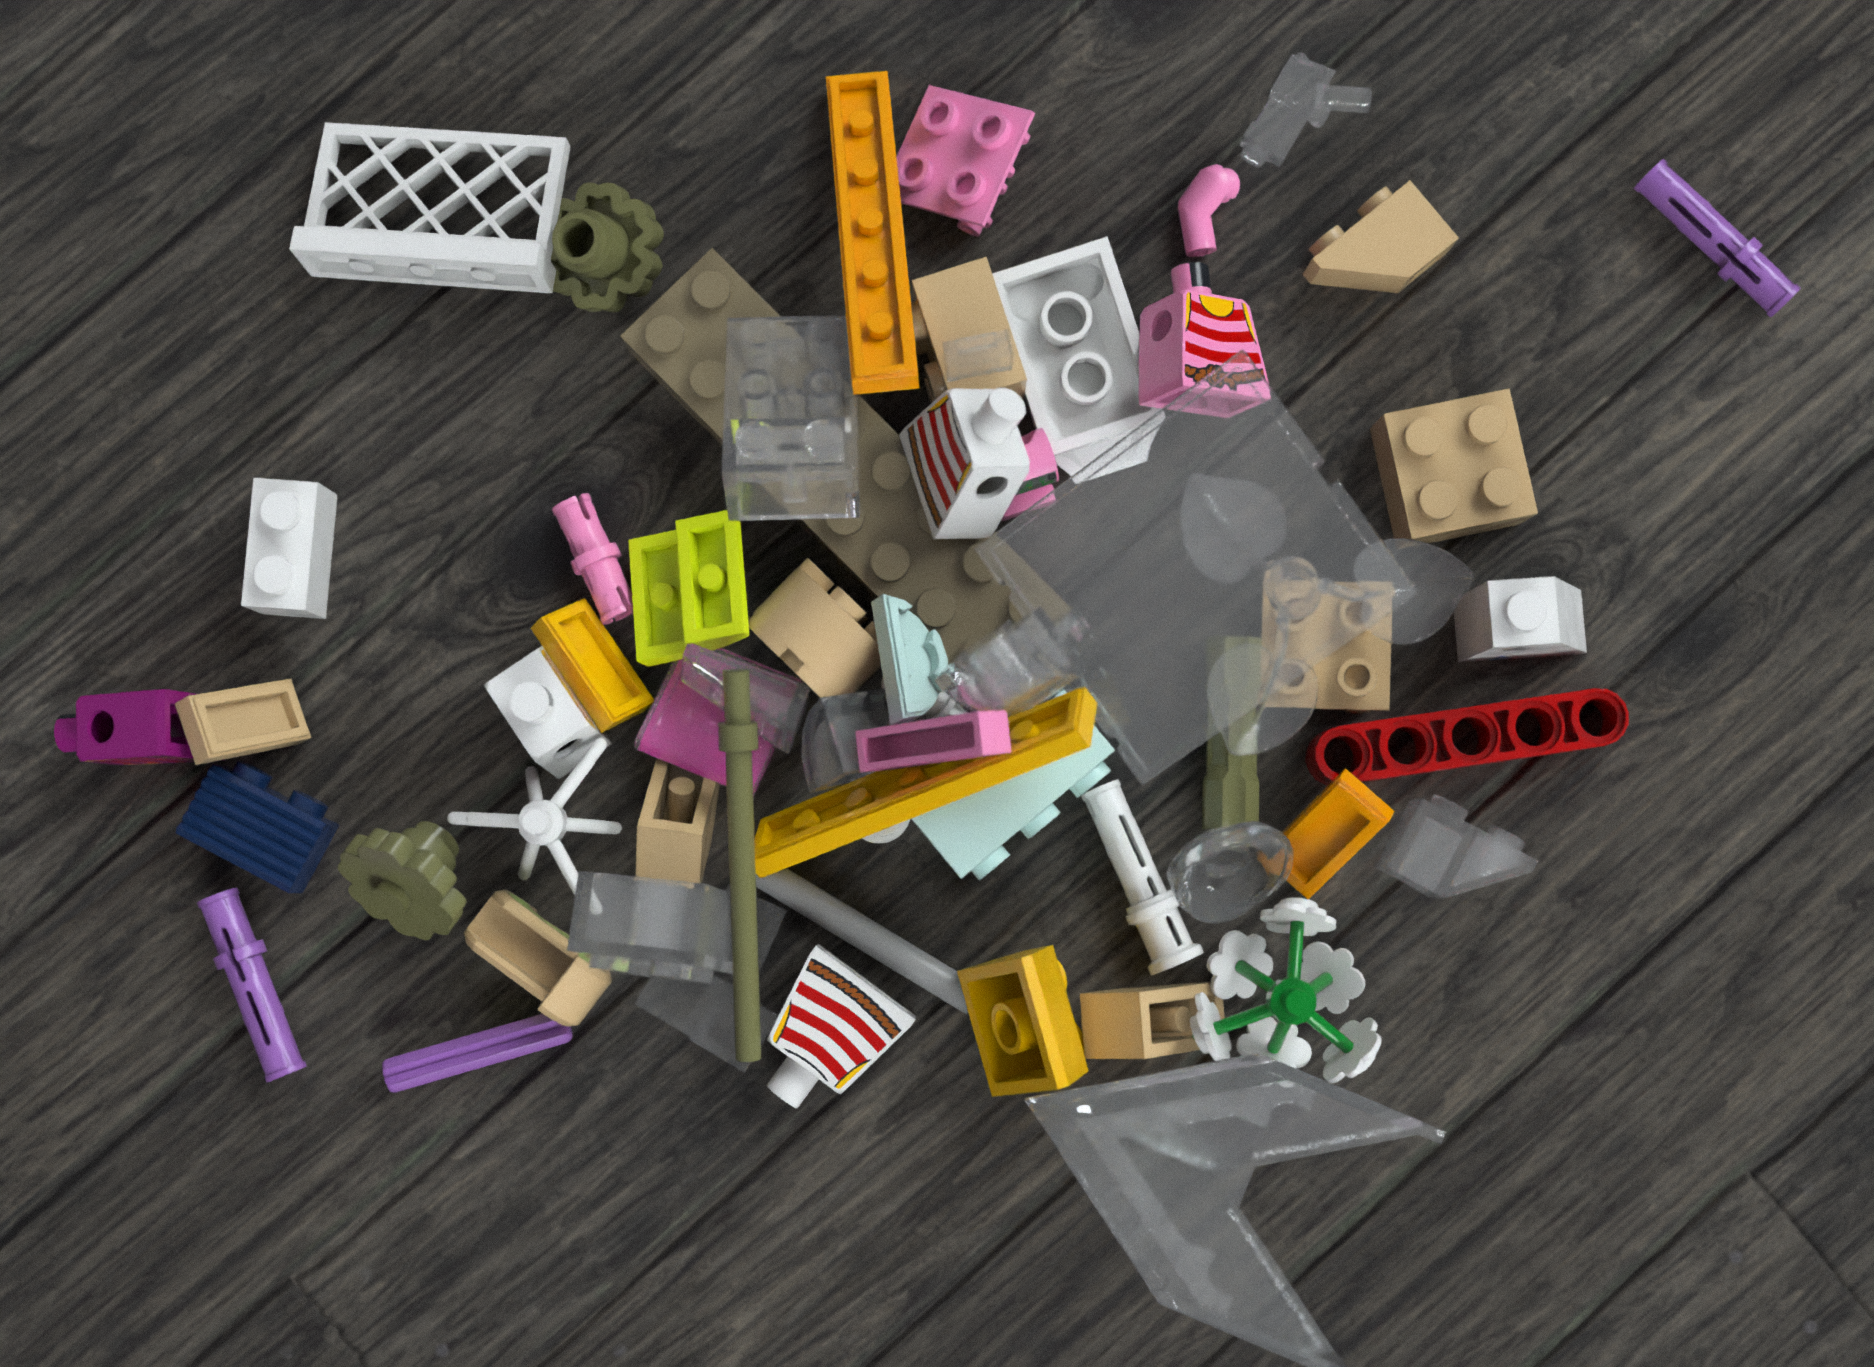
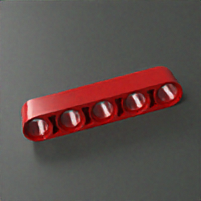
(1495, 730)

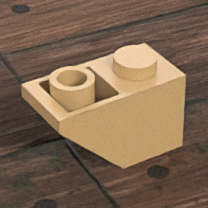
(1384, 249)

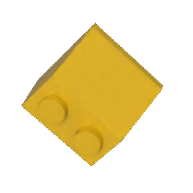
(1024, 1022)

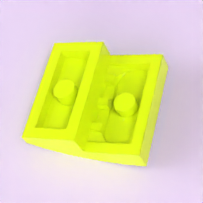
(688, 588)

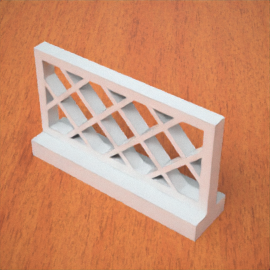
(414, 253)

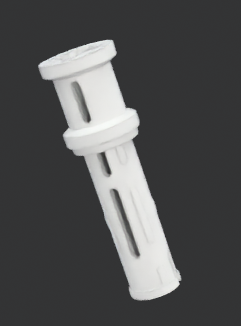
(1152, 907)

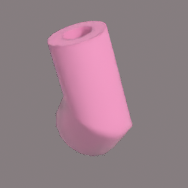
(1197, 204)

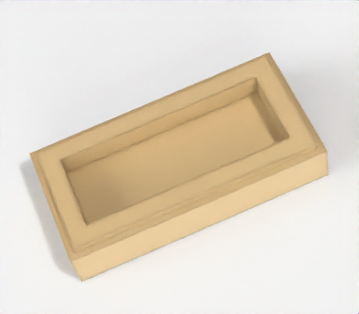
(242, 721)

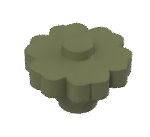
(605, 247)
(406, 878)

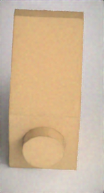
(676, 824)
(1141, 1020)

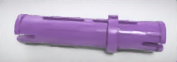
(1717, 238)
(251, 983)

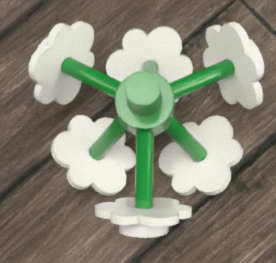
(1310, 985)

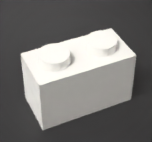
(289, 548)

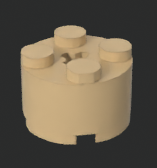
(818, 632)

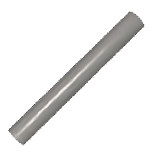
(865, 935)

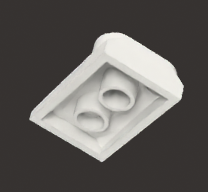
(1076, 350)

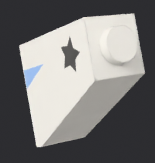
(1520, 620)

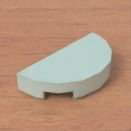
(908, 659)

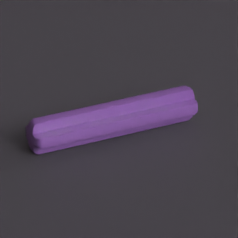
(473, 1052)

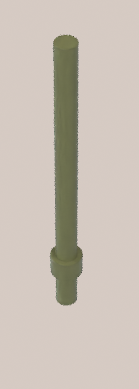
(738, 739)

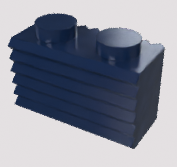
(258, 827)

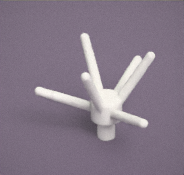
(545, 820)

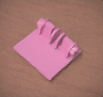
(960, 156)

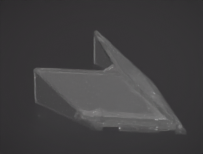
(1172, 1163)

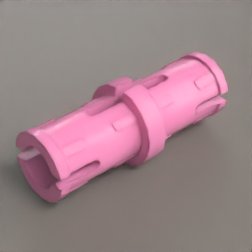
(595, 558)

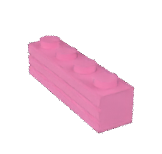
(933, 741)

